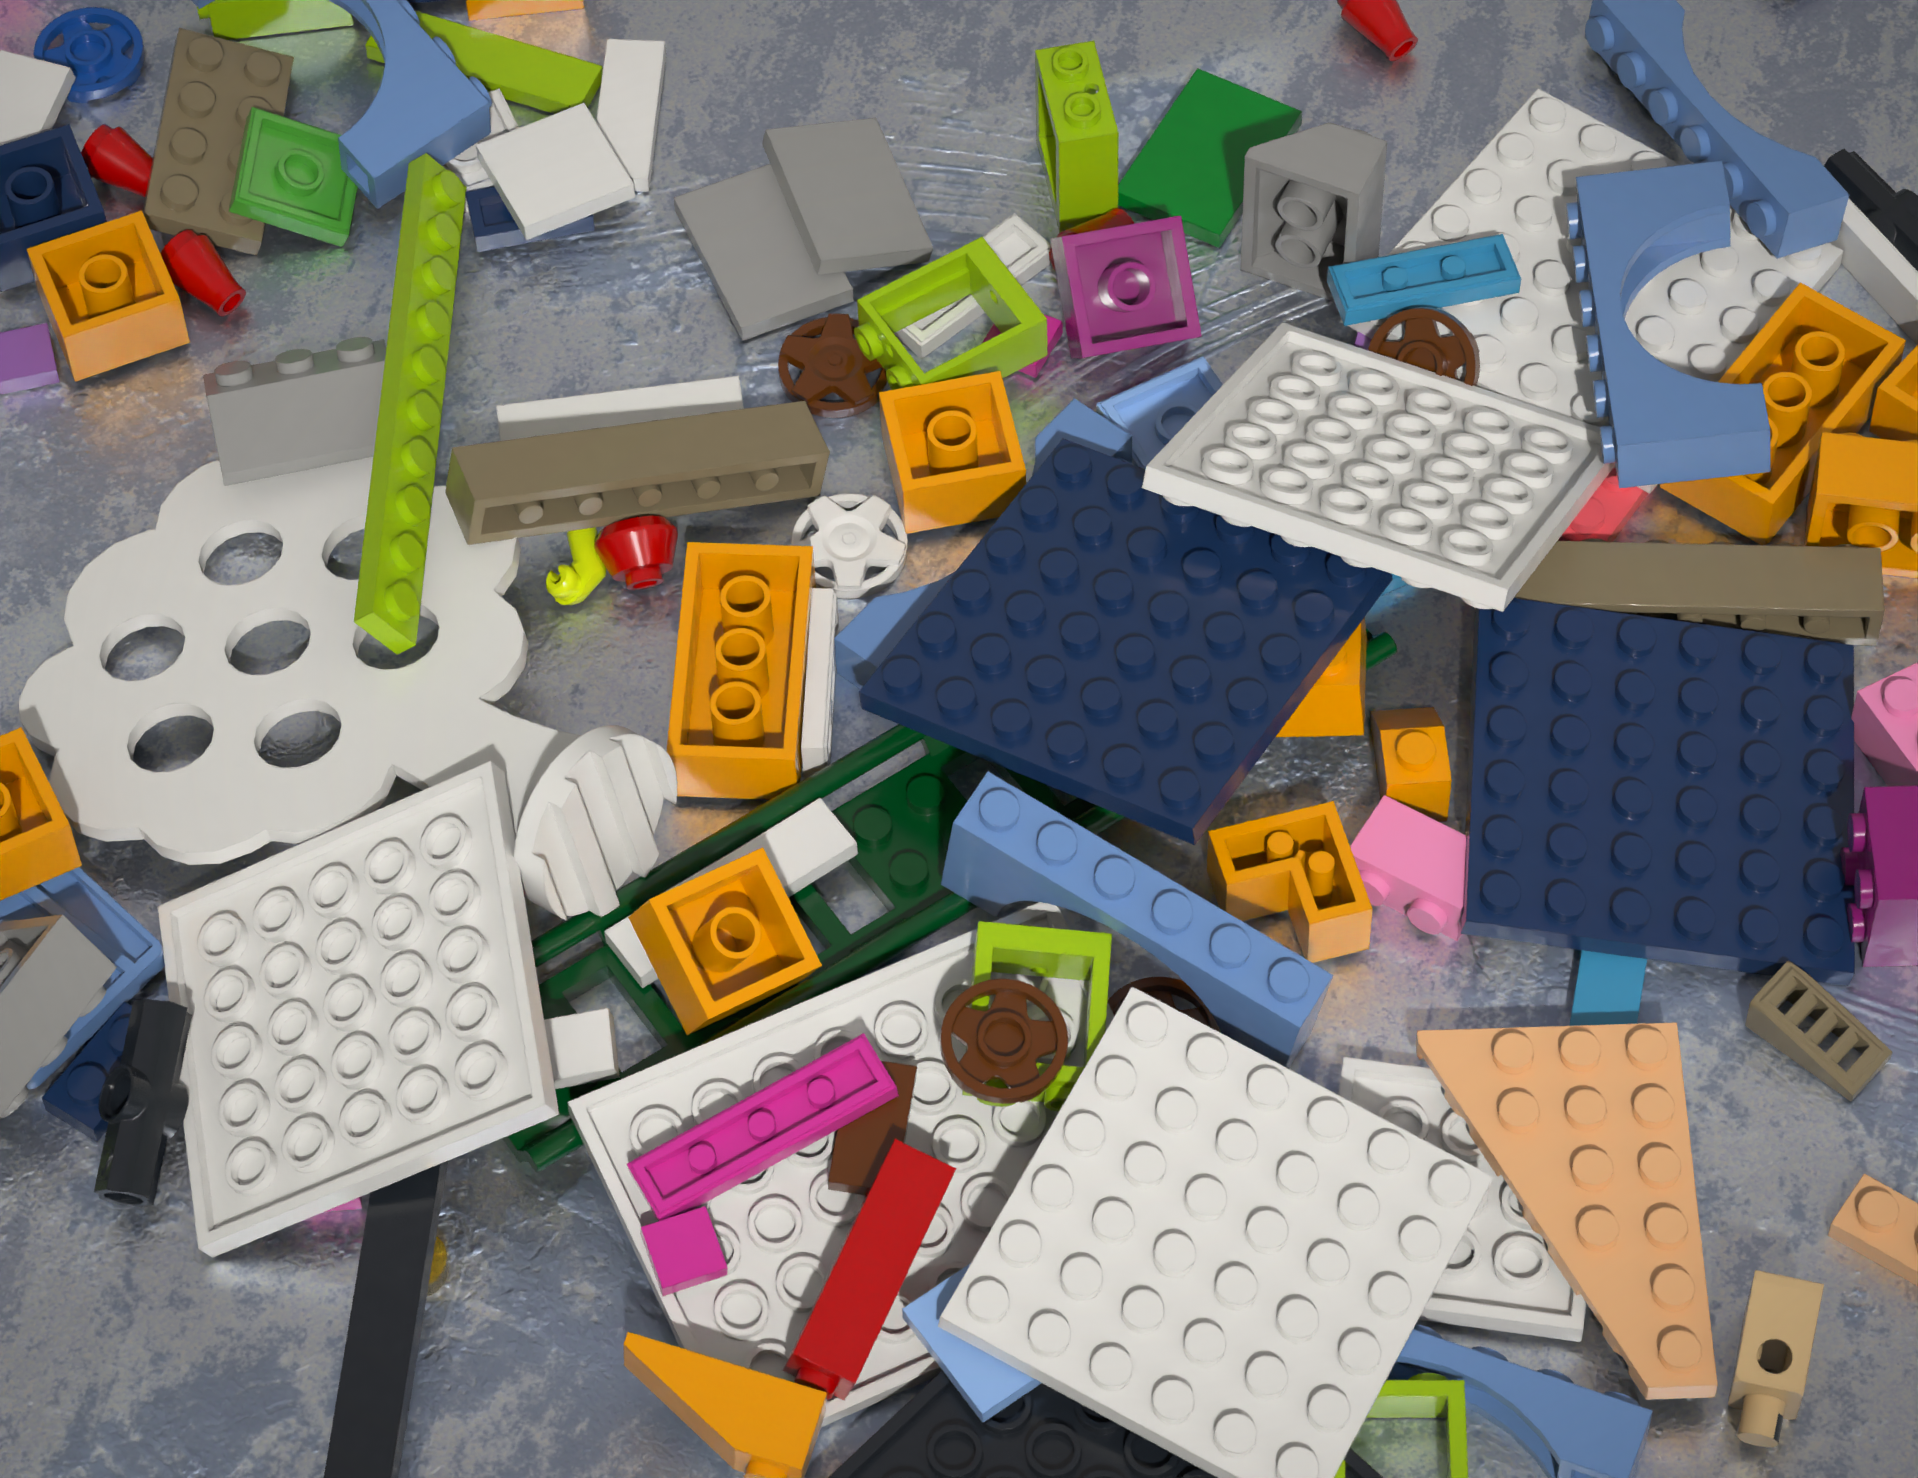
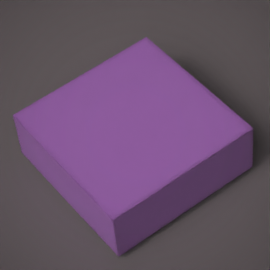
(27, 359)

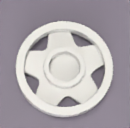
(853, 542)

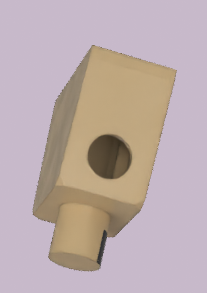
(1776, 1339)

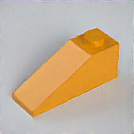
(742, 1414)

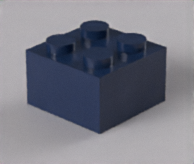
(42, 198)

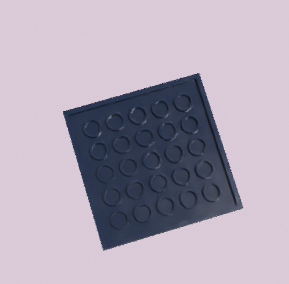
(1122, 644)
(1660, 790)

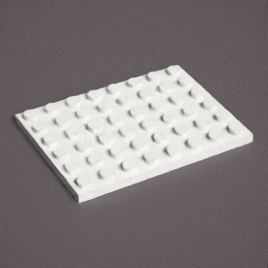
(784, 1222)

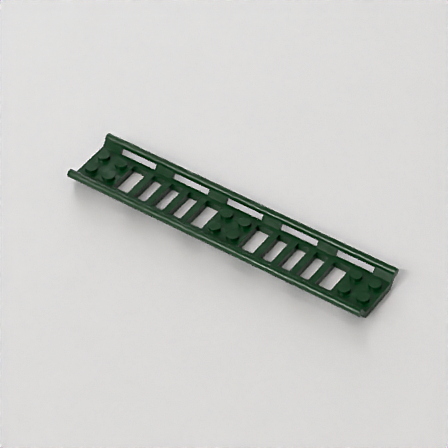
(901, 856)

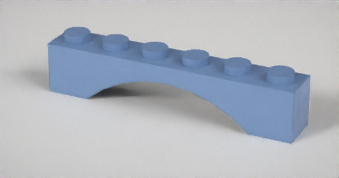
(1775, 189)
(887, 618)
(1554, 1420)

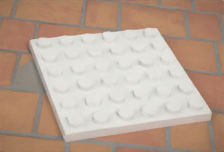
(1533, 341)
(1384, 466)
(356, 1010)
(1216, 1250)

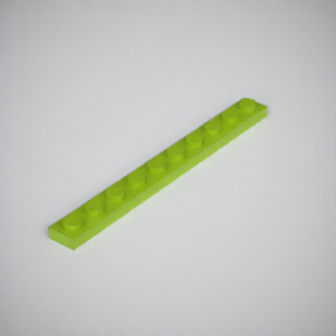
(410, 406)

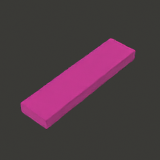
(763, 1129)

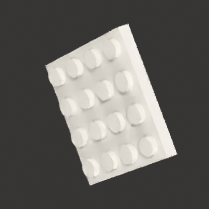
(1501, 1266)

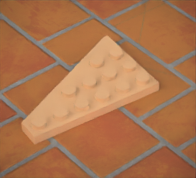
(1602, 1162)

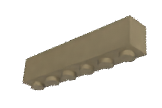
(635, 472)
(1756, 588)

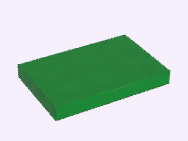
(1199, 153)

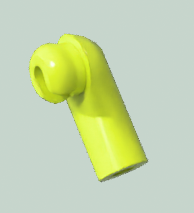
(582, 574)

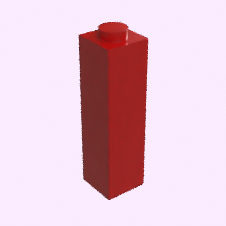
(869, 1270)

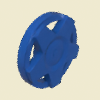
(92, 54)

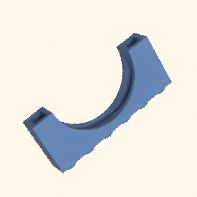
(419, 105)
(1659, 419)
(1020, 850)

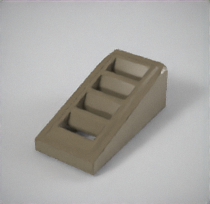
(1830, 1016)

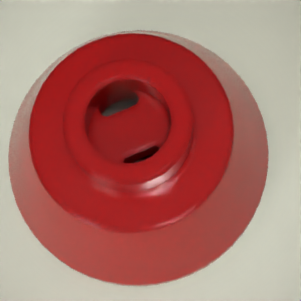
(638, 550)

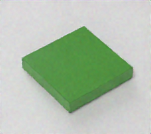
(293, 178)

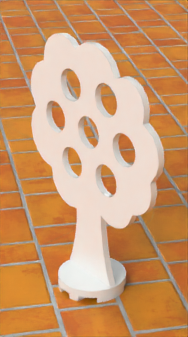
(576, 801)

